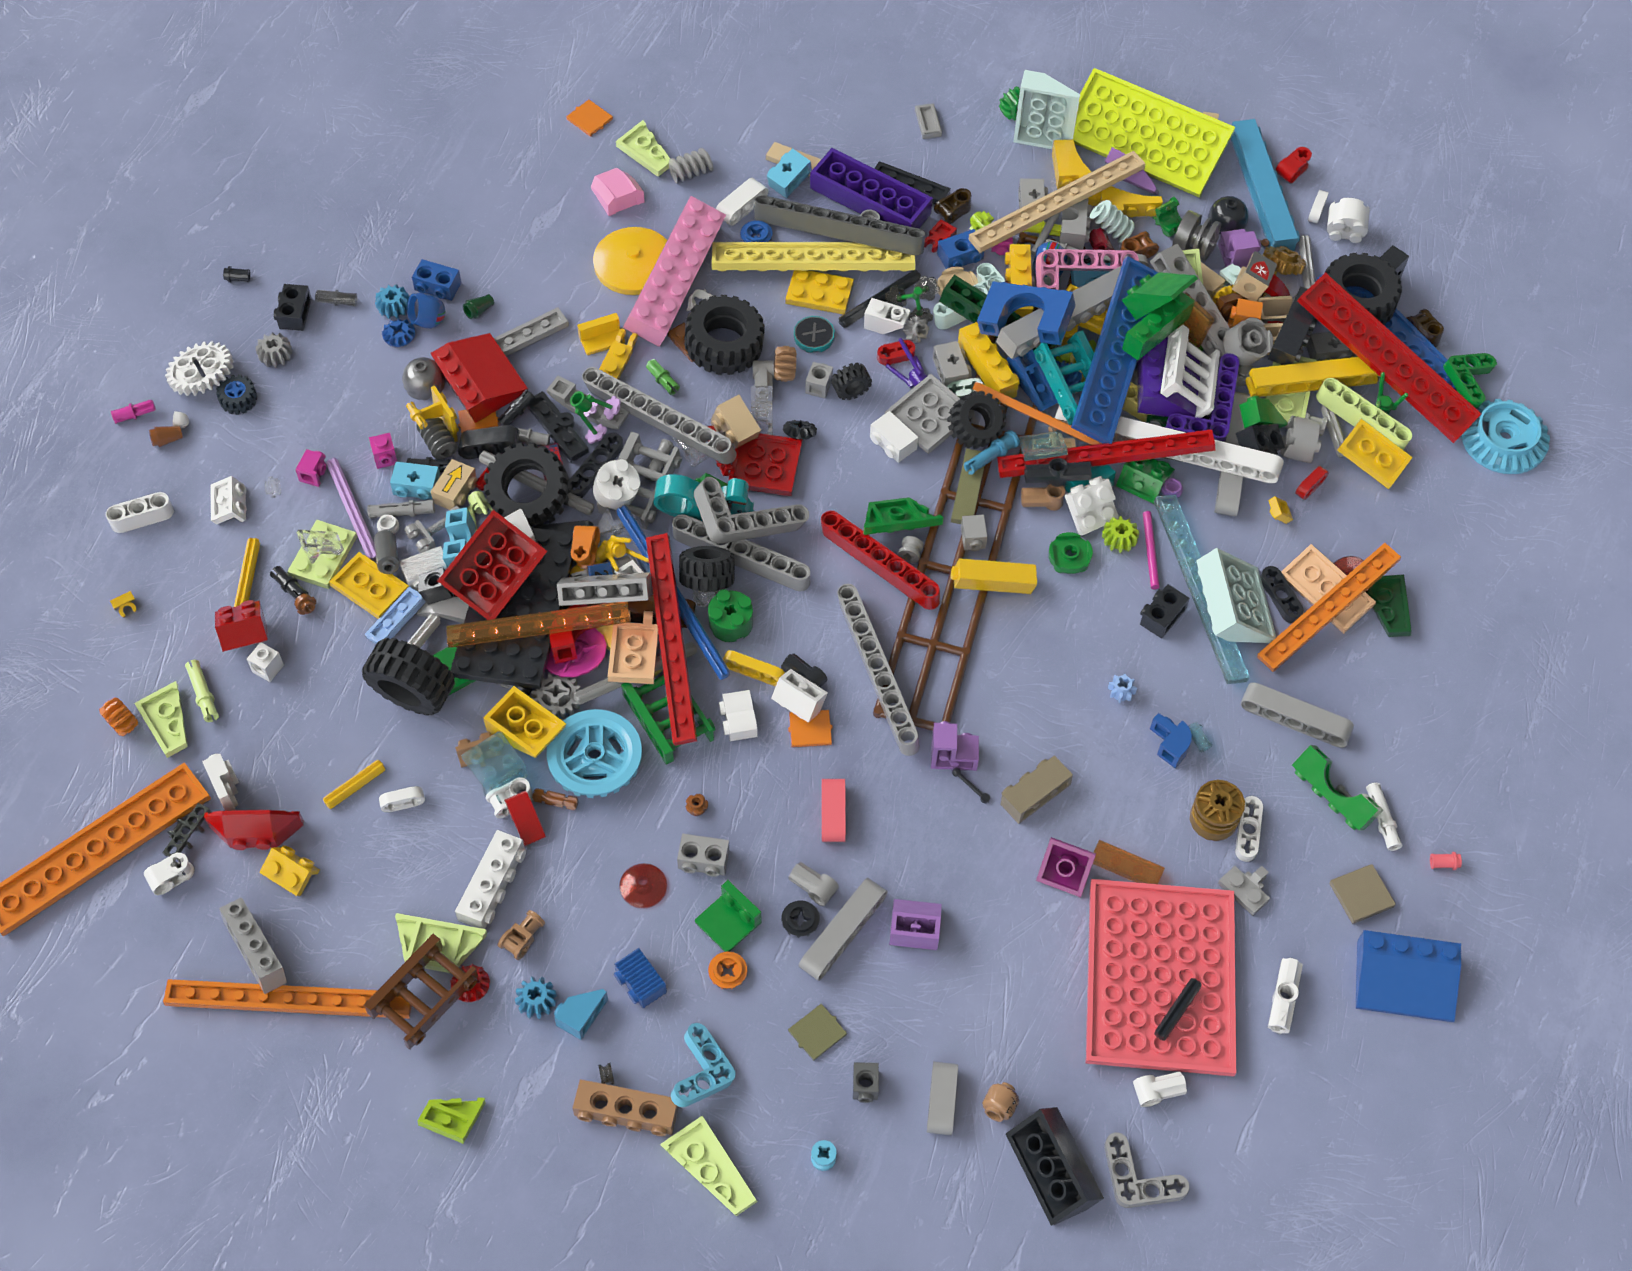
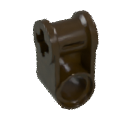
(954, 205)
(1428, 326)

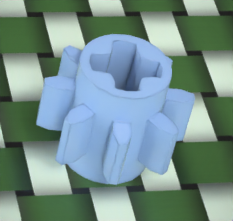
(1122, 688)

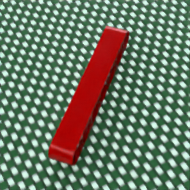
(884, 568)

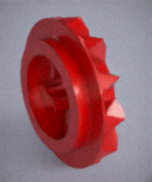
(479, 989)

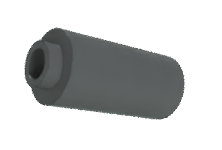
(386, 552)

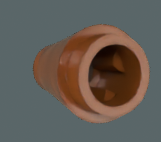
(164, 435)

